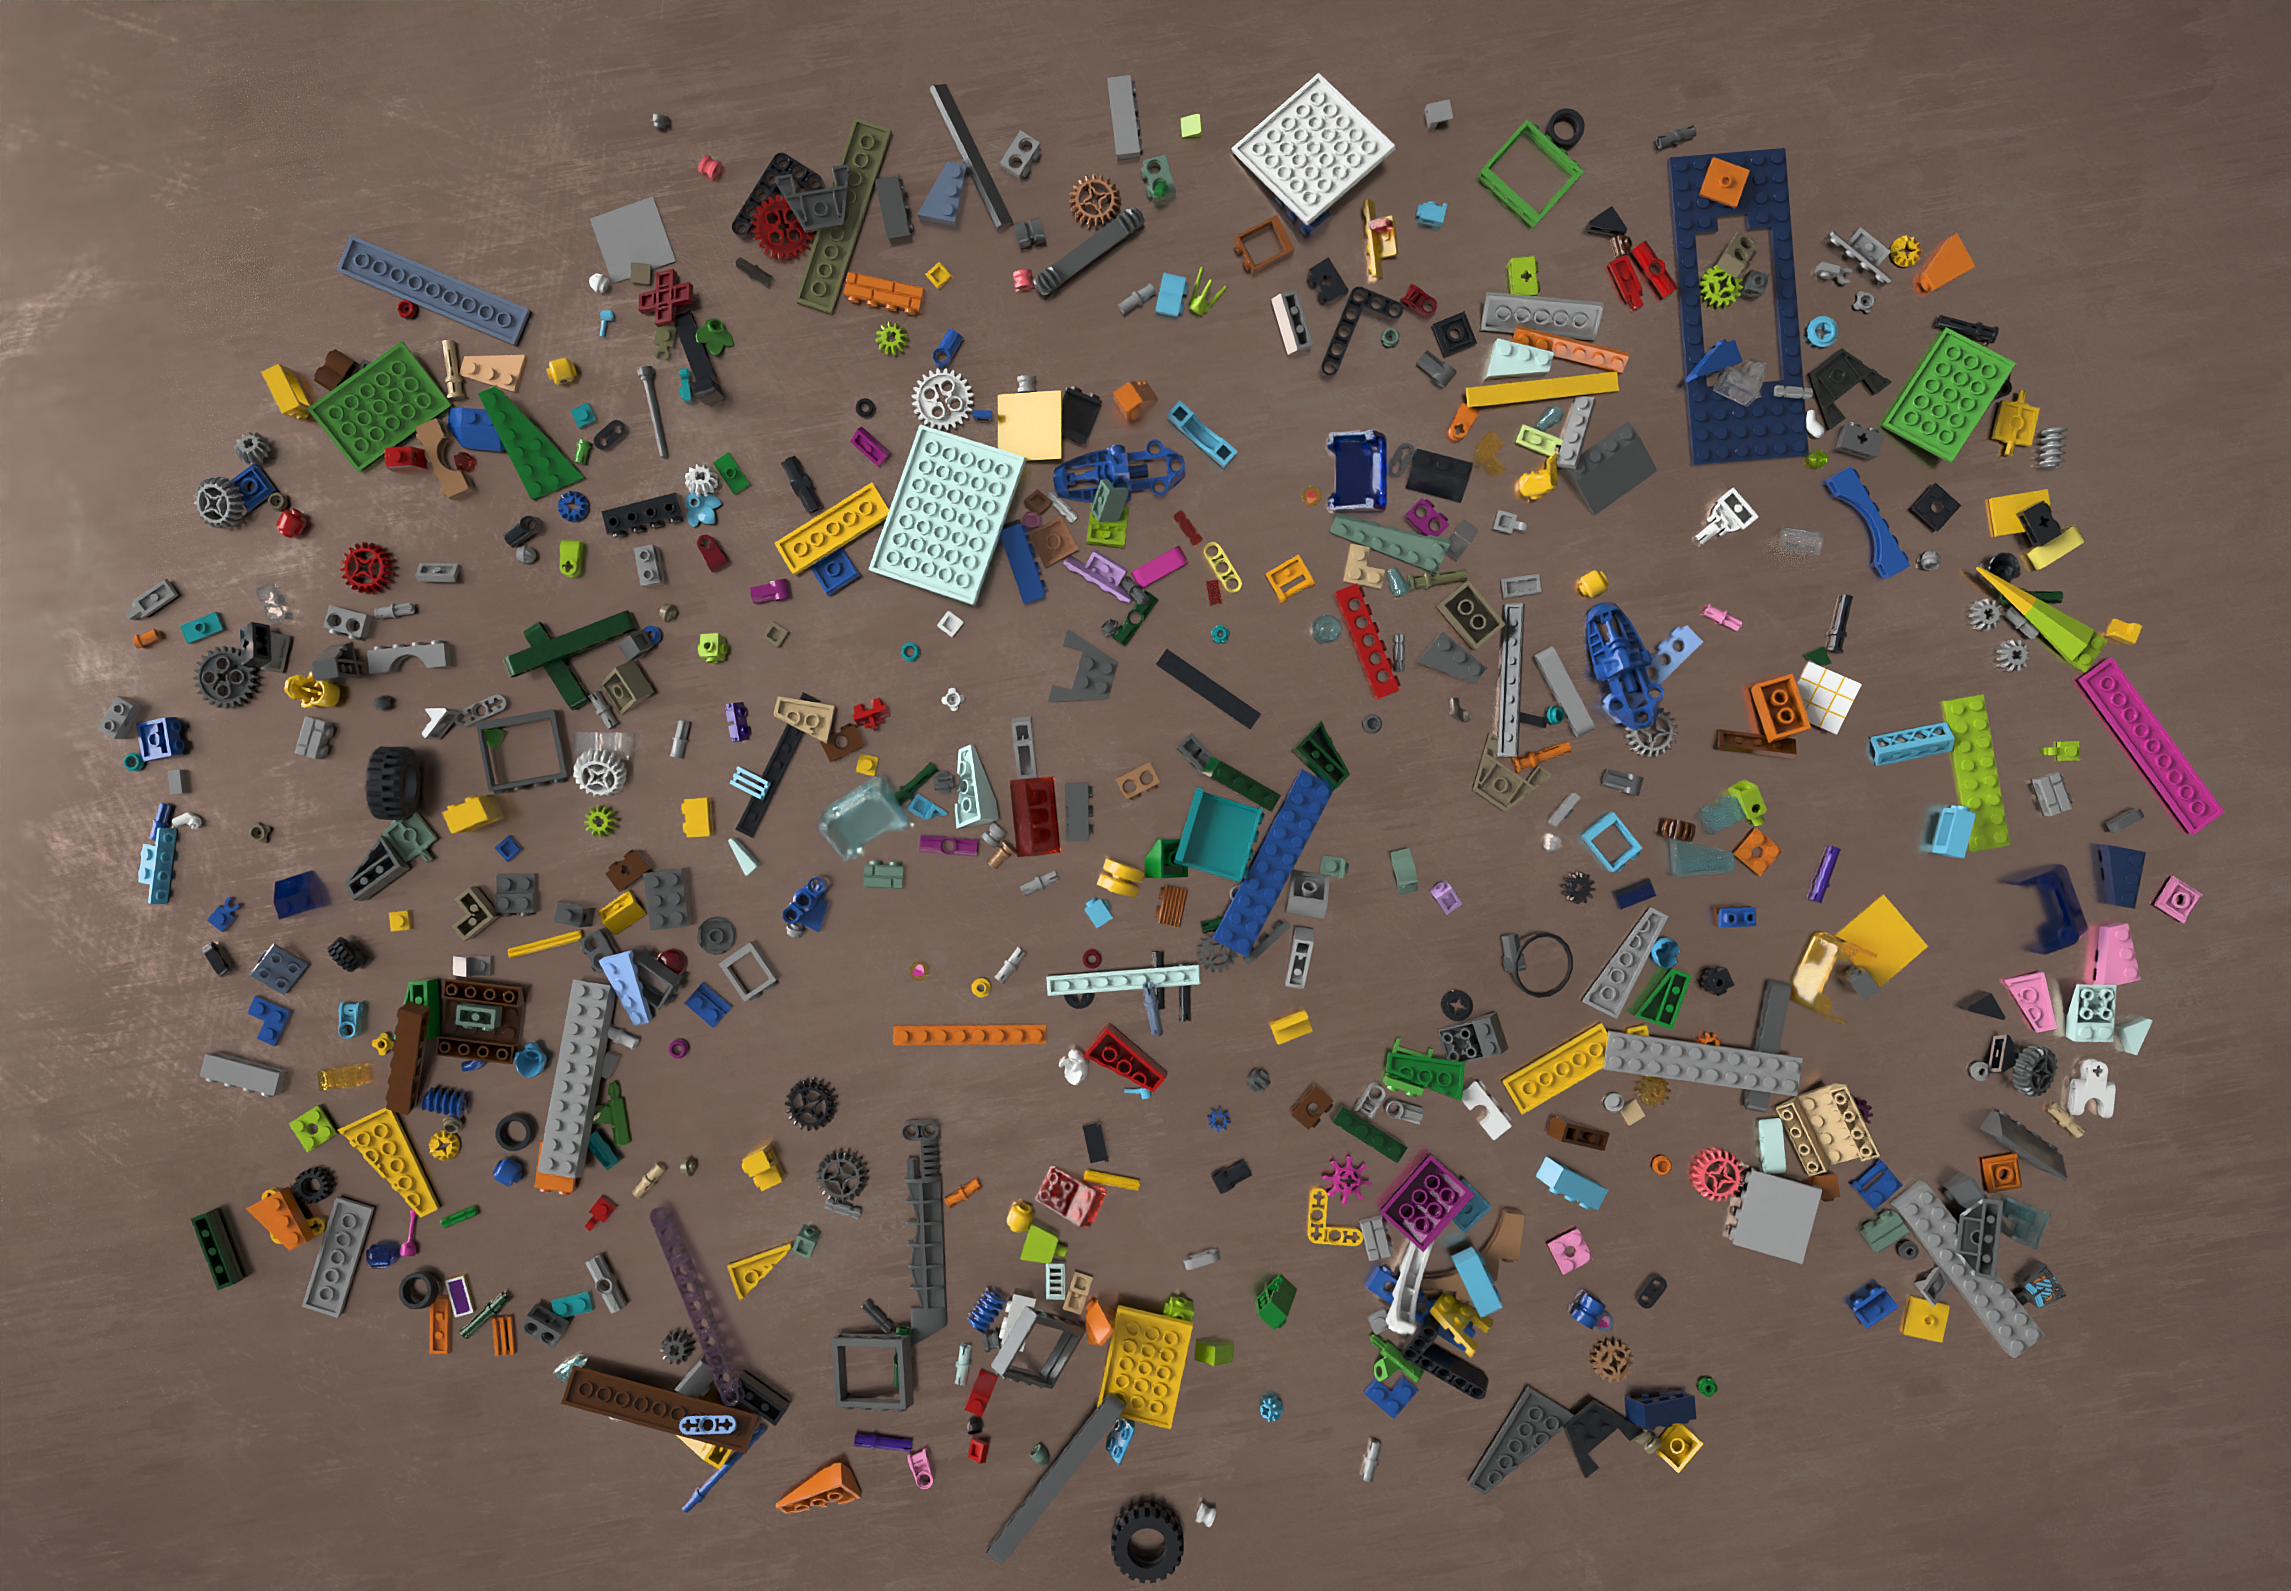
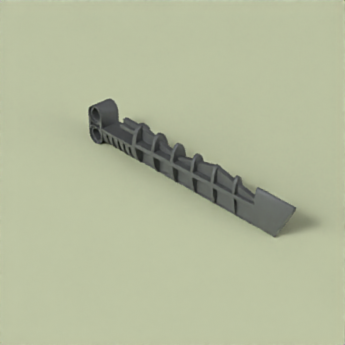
(928, 1247)

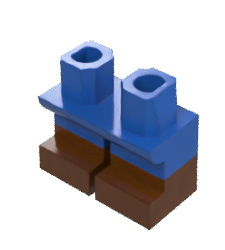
(1735, 916)

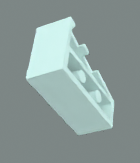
(1517, 360)

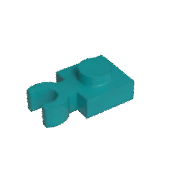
(686, 390)

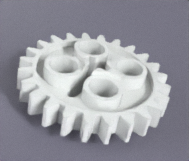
(958, 392)

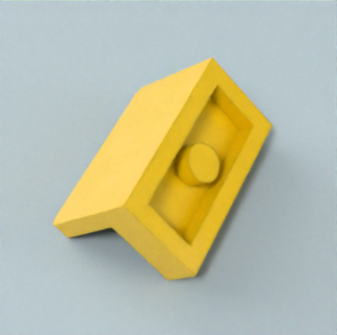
(621, 913)
(1291, 1027)

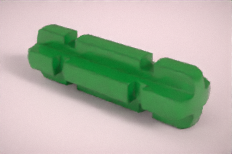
(459, 1217)

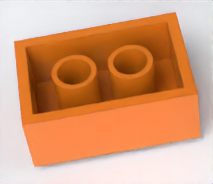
(1780, 708)

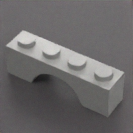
(386, 660)

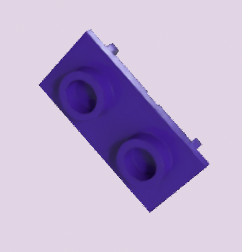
(737, 713)

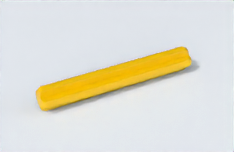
(545, 944)

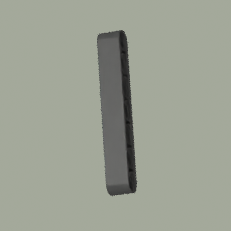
(1769, 1035)

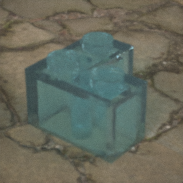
(2029, 1222)

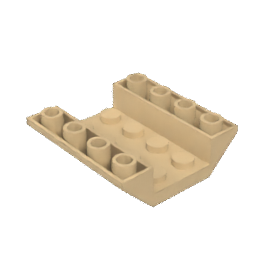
(1827, 1128)

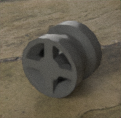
(991, 1341)

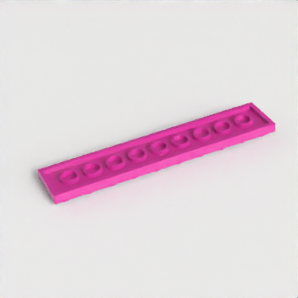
(2151, 745)

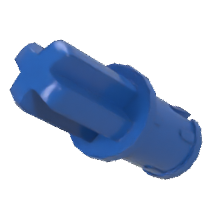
(161, 819)

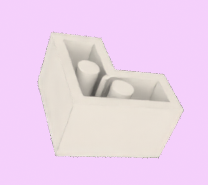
(1014, 1309)

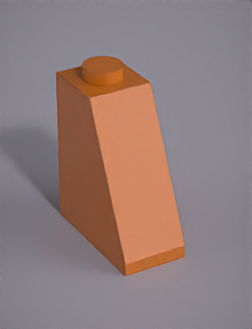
(1947, 264)

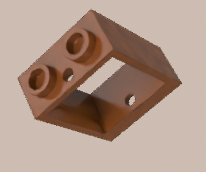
(1281, 235)

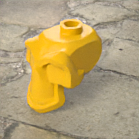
(1542, 482)
(312, 691)

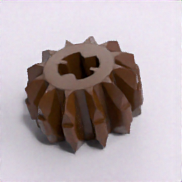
(1678, 830)

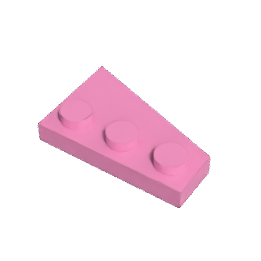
(2034, 999)

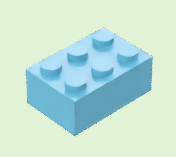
(1477, 1281)

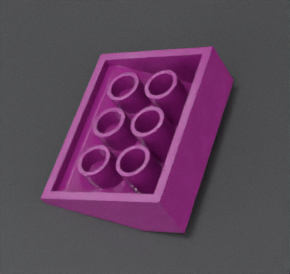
(1427, 1203)

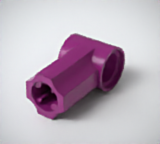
(775, 590)

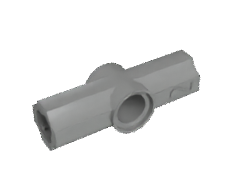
(600, 1272)

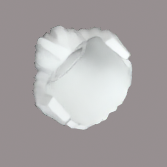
(1075, 1067)

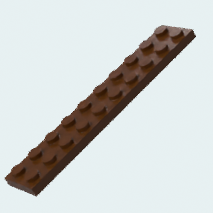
(654, 1407)

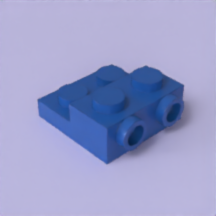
(160, 738)

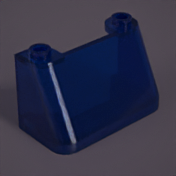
(1359, 471)

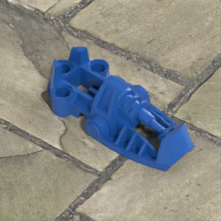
(1113, 465)
(1620, 660)

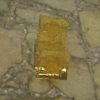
(1484, 453)

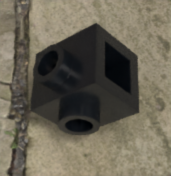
(1723, 981)

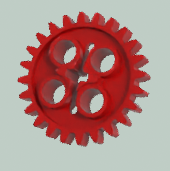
(765, 229)

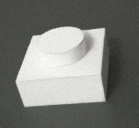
(950, 624)

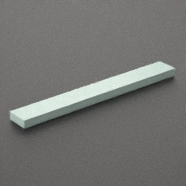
(1123, 980)

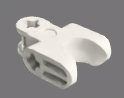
(2092, 1085)

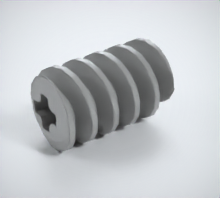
(2052, 448)

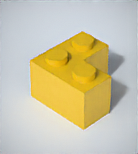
(764, 1167)

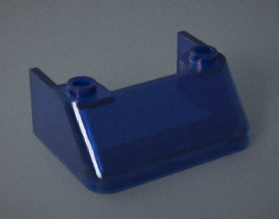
(2057, 879)

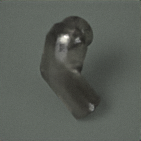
(1459, 713)

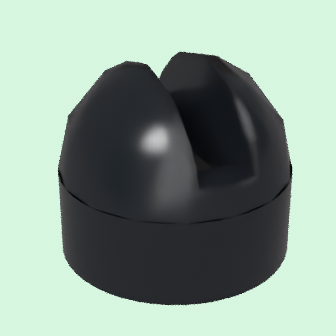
(974, 1427)

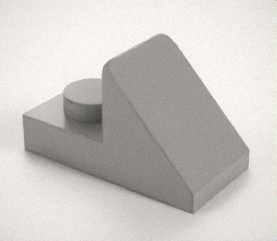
(1461, 539)
(441, 720)
(472, 966)
(1934, 1285)

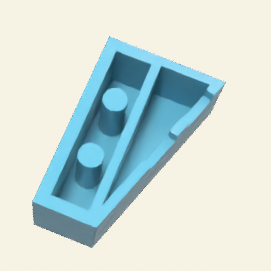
(1571, 1184)

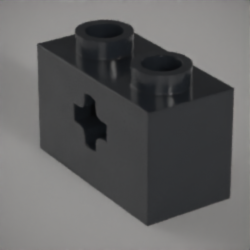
(1327, 271)
(2030, 521)
(255, 645)

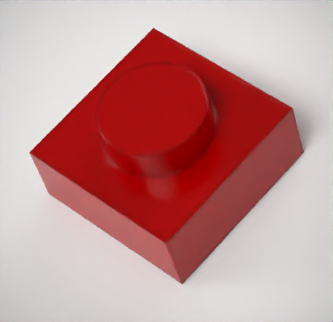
(978, 1450)

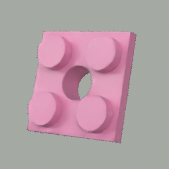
(2167, 899)
(1578, 1258)

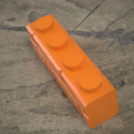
(884, 293)

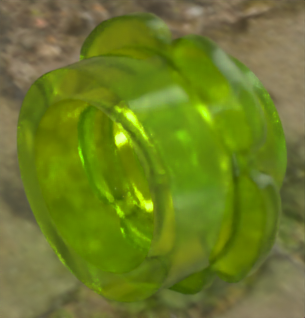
(1822, 458)

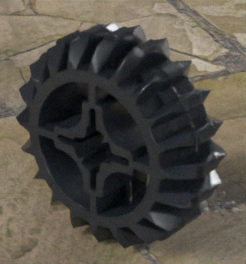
(807, 1097)

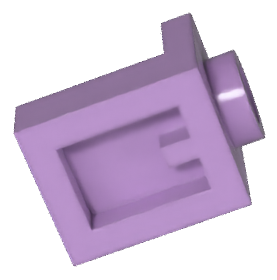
(1446, 897)

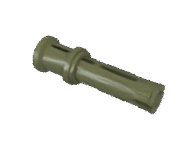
(1428, 580)

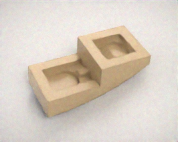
(1077, 1293)

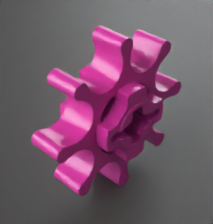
(1349, 1187)

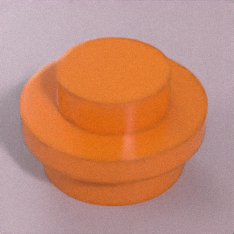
(1662, 1165)

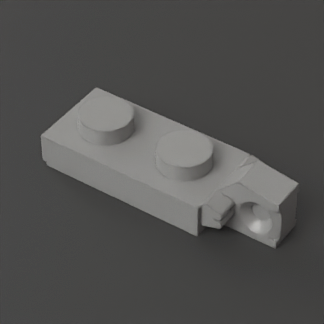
(151, 600)

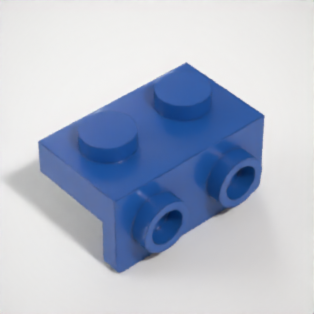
(1874, 1307)

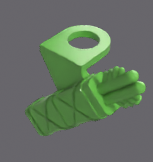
(614, 1115)
(1393, 1361)

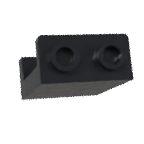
(1079, 414)

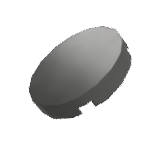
(716, 935)

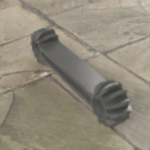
(1089, 250)

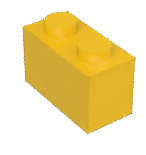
(697, 817)

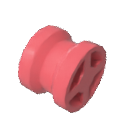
(709, 166)
(1023, 279)

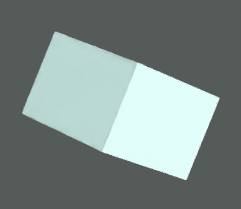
(2133, 1034)

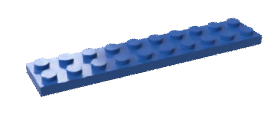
(1273, 863)

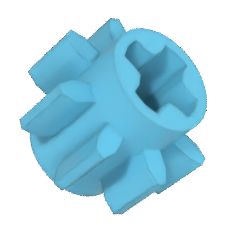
(1272, 1409)

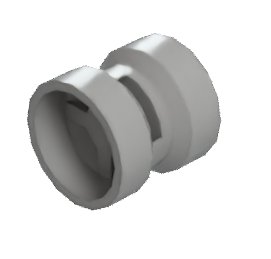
(995, 833)

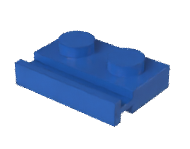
(708, 1004)

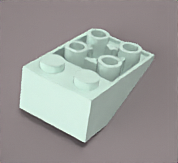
(2092, 1013)

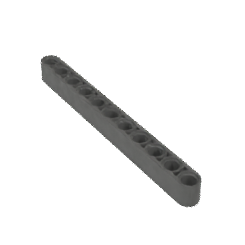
(1056, 1478)

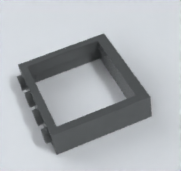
(515, 720)
(901, 1342)
(1058, 1359)

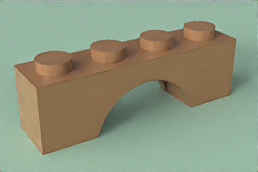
(434, 437)

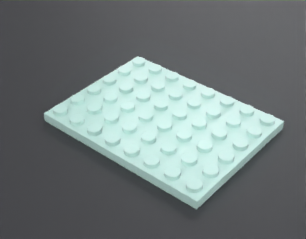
(947, 514)

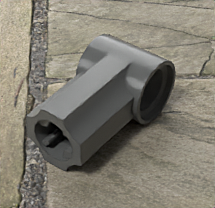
(1440, 371)
(1627, 782)
(1511, 946)

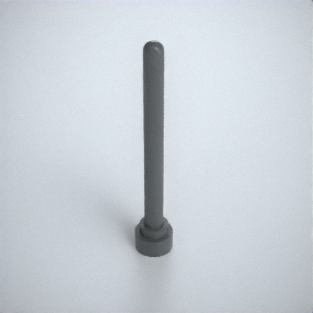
(646, 375)

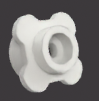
(953, 694)

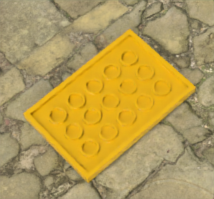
(1146, 1365)

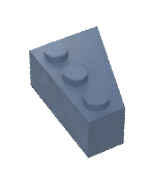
(946, 196)

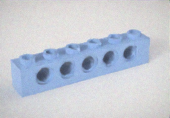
(1689, 643)

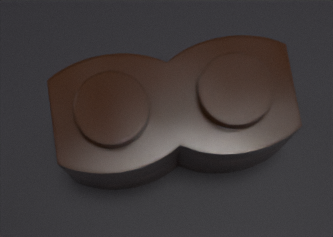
(335, 370)

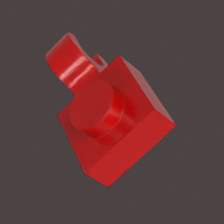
(601, 1212)

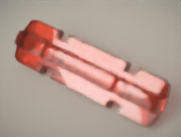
(1187, 527)

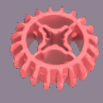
(1715, 1182)

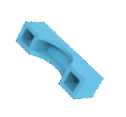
(1202, 436)

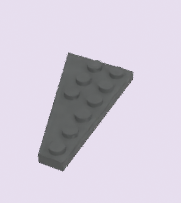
(1522, 1435)

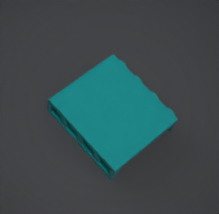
(1219, 836)

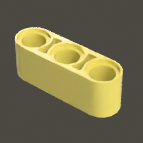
(2056, 548)
(1222, 558)

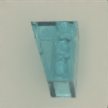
(1696, 860)

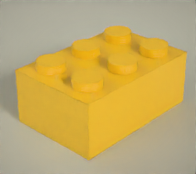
(473, 814)

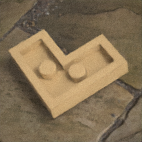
(1358, 572)

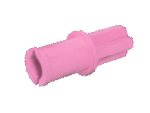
(1723, 617)

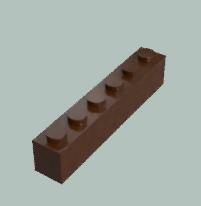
(407, 1057)

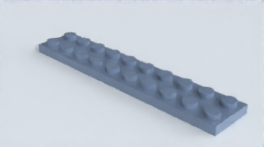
(433, 290)

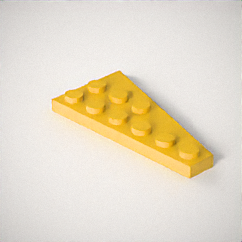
(391, 1155)

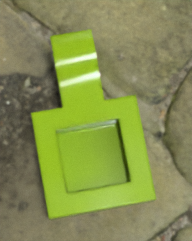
(2065, 751)

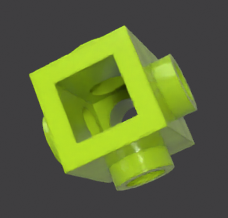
(712, 647)
(1179, 1309)

